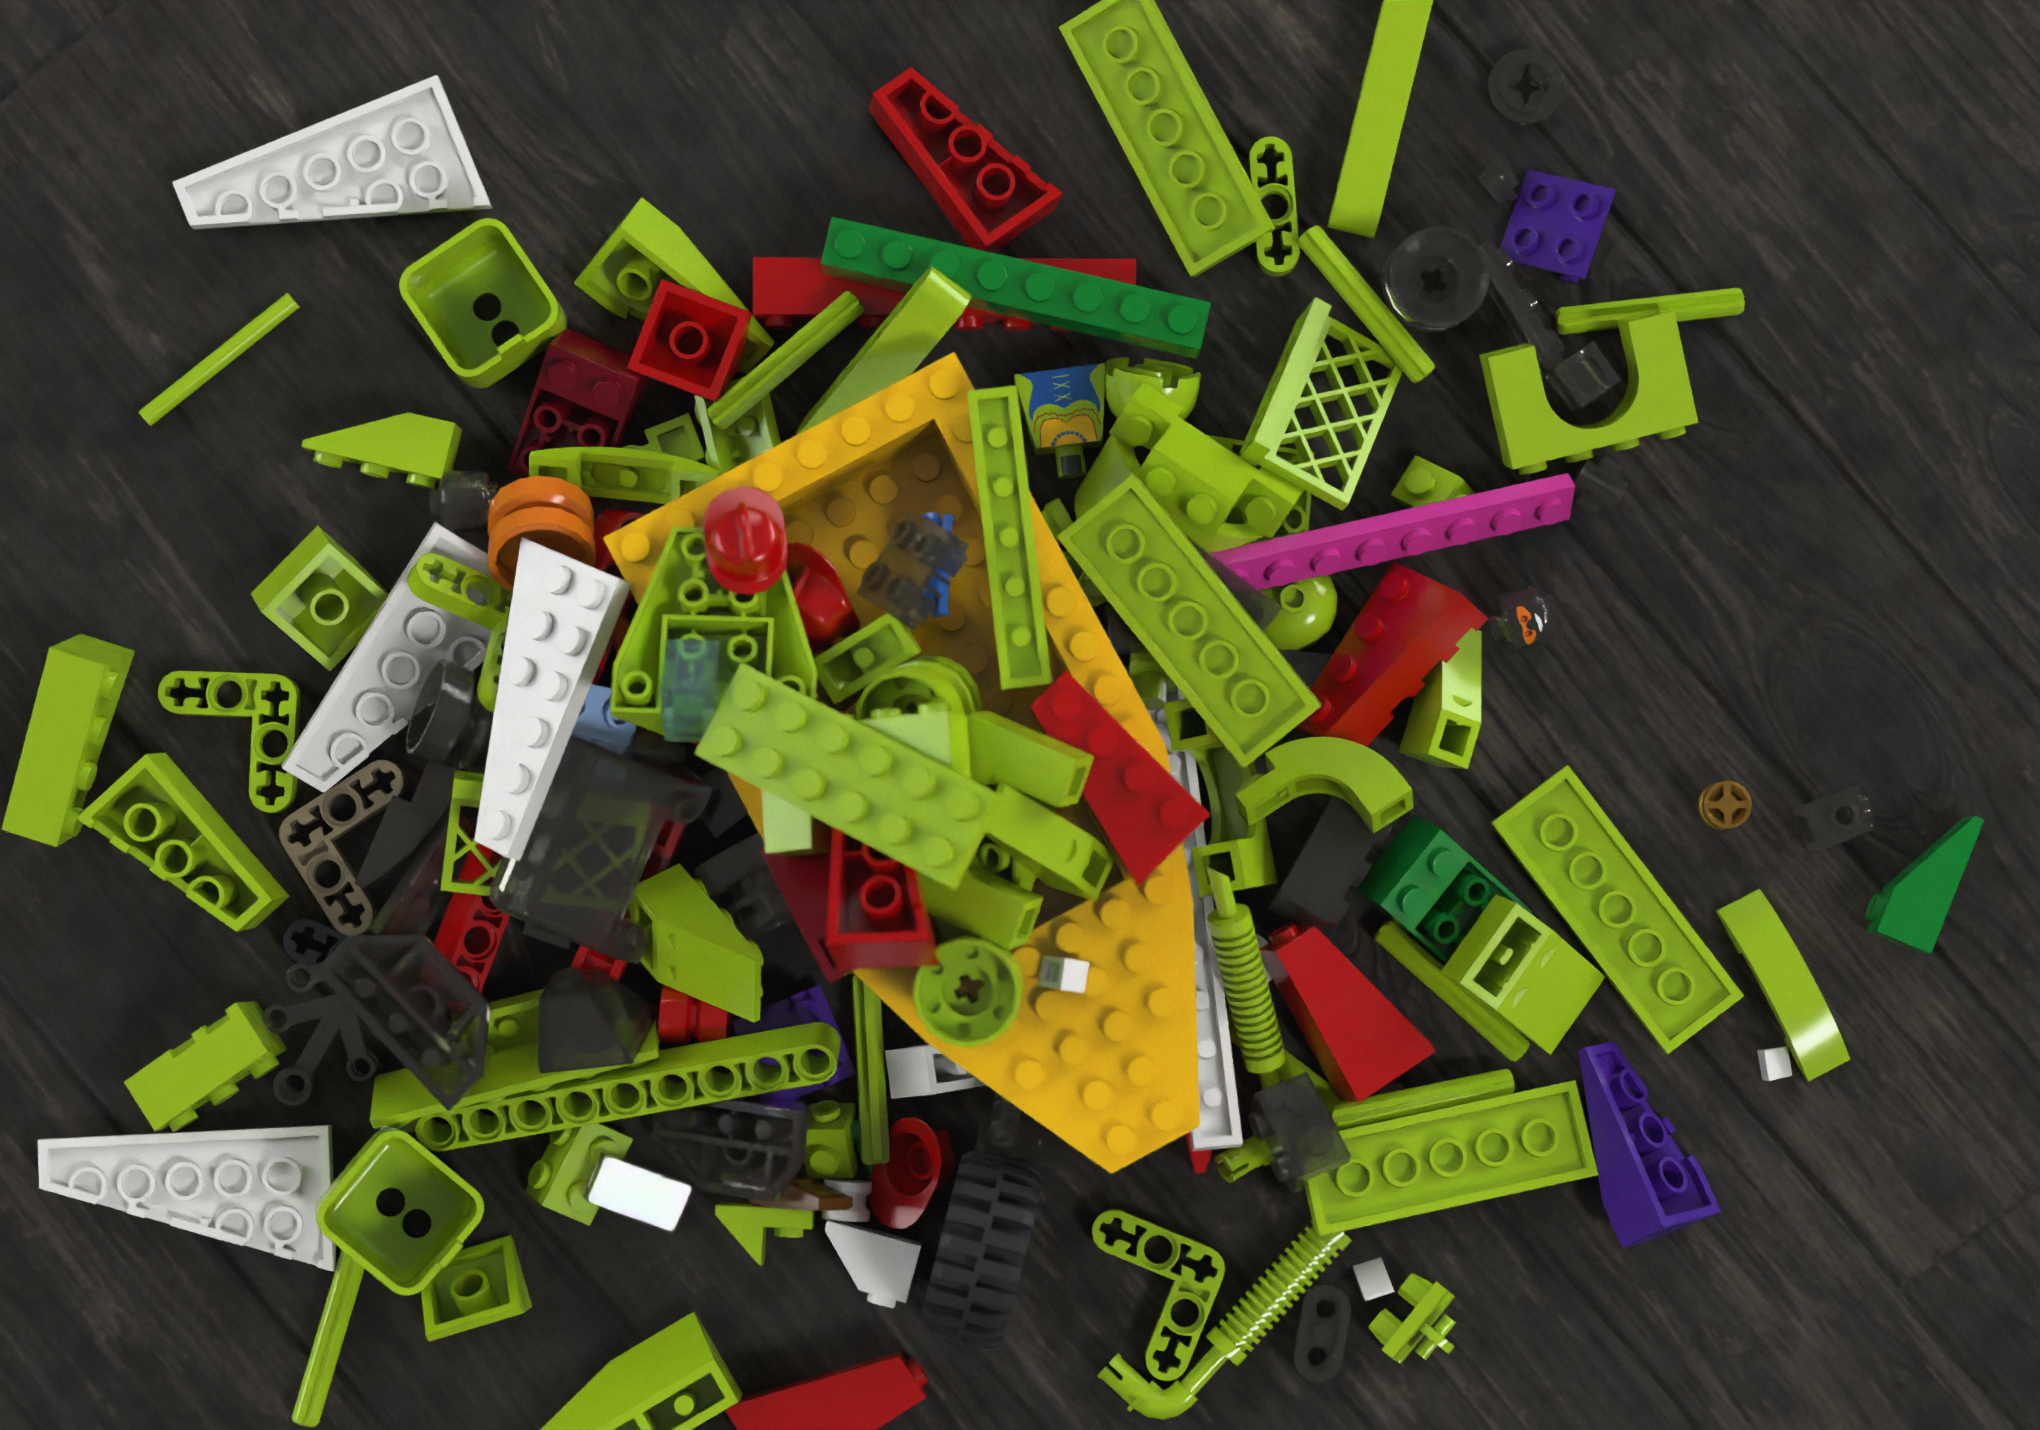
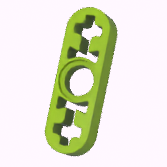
(1283, 170)

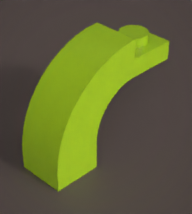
(1330, 768)

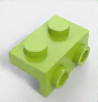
(744, 439)
(568, 1164)

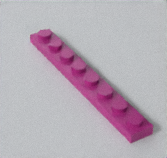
(1402, 533)

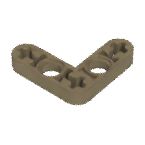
(325, 848)

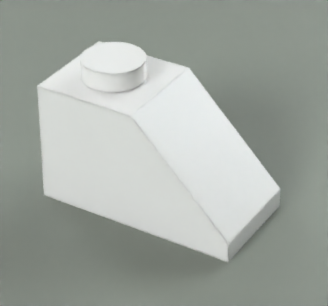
(925, 1071)
(876, 1260)

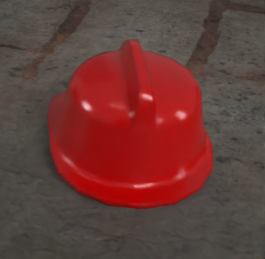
(745, 540)
(819, 597)
(917, 1168)

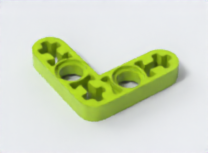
(439, 594)
(254, 706)
(1182, 1287)

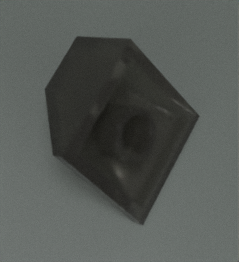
(590, 1022)

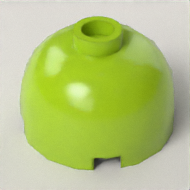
(1166, 377)
(1306, 612)

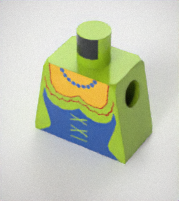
(1064, 413)

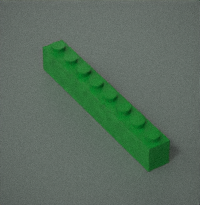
(1019, 287)

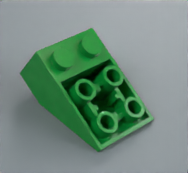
(1431, 887)

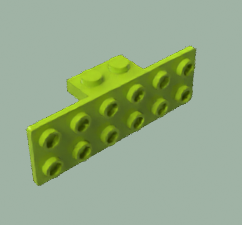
(509, 1067)

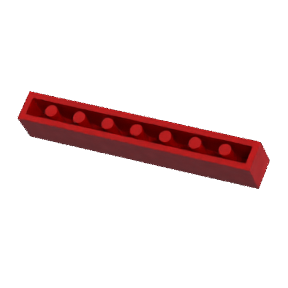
(799, 290)

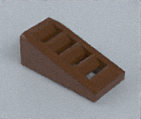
(809, 1195)

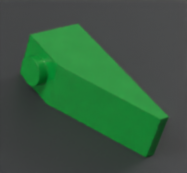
(1919, 897)

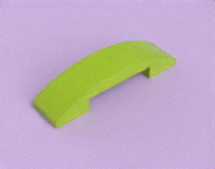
(622, 472)
(1785, 984)

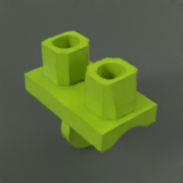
(1401, 1337)

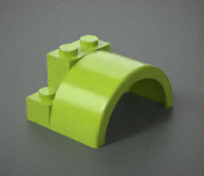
(1188, 476)

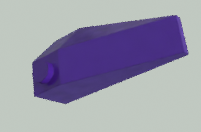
(1640, 1169)

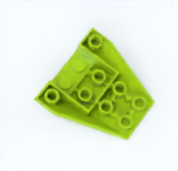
(691, 605)

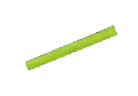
(219, 359)

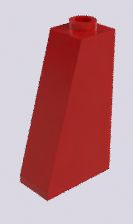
(1342, 1015)
(843, 1399)

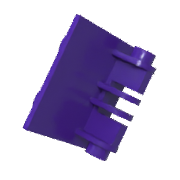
(1557, 224)
(796, 1010)

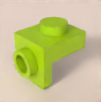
(1427, 484)
(830, 1140)

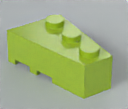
(206, 1067)

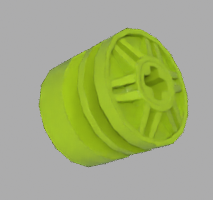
(921, 682)
(958, 1016)

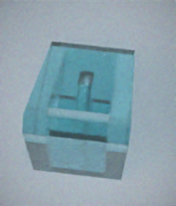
(689, 688)

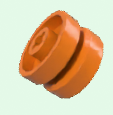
(543, 512)

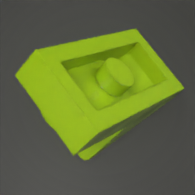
(865, 657)
(749, 1224)

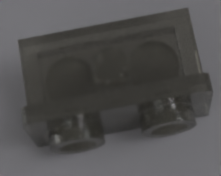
(1297, 1131)

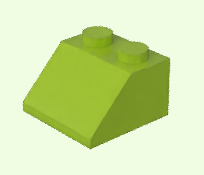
(321, 598)

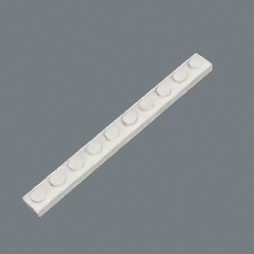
(1217, 1086)

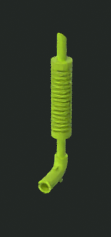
(1250, 1009)
(1236, 1333)

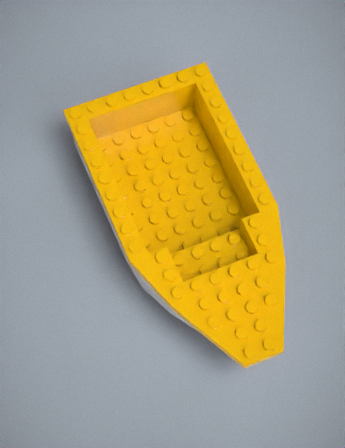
(1095, 1066)

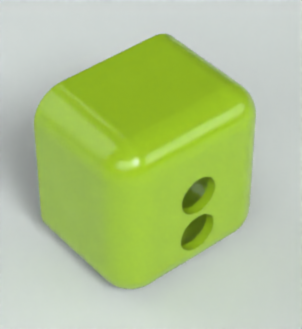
(450, 280)
(378, 1242)

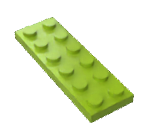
(1167, 131)
(1189, 620)
(849, 776)
(1616, 909)
(1454, 1158)

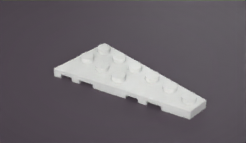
(367, 162)
(550, 656)
(388, 670)
(219, 1183)

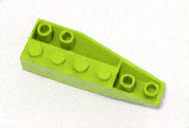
(657, 1385)

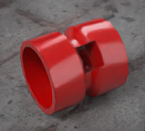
(688, 1018)

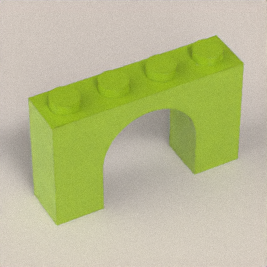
(1654, 403)
(931, 732)
(1031, 763)
(1234, 847)

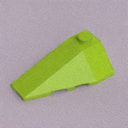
(654, 248)

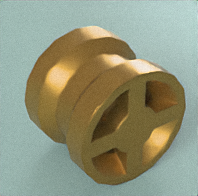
(1733, 804)

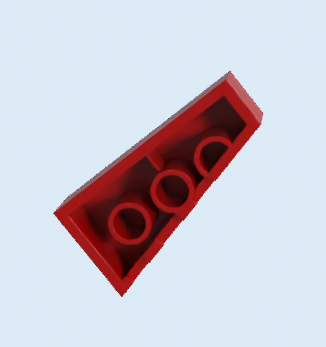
(960, 164)
(1387, 654)
(1126, 789)
(875, 909)

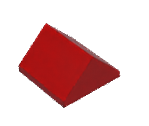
(691, 341)

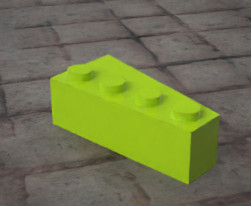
(66, 738)
(184, 840)

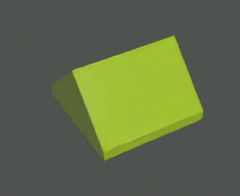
(475, 1290)

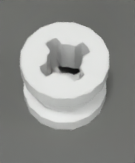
(858, 1190)

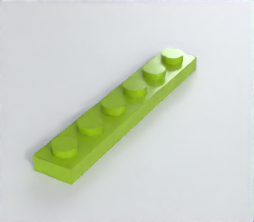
(1009, 538)

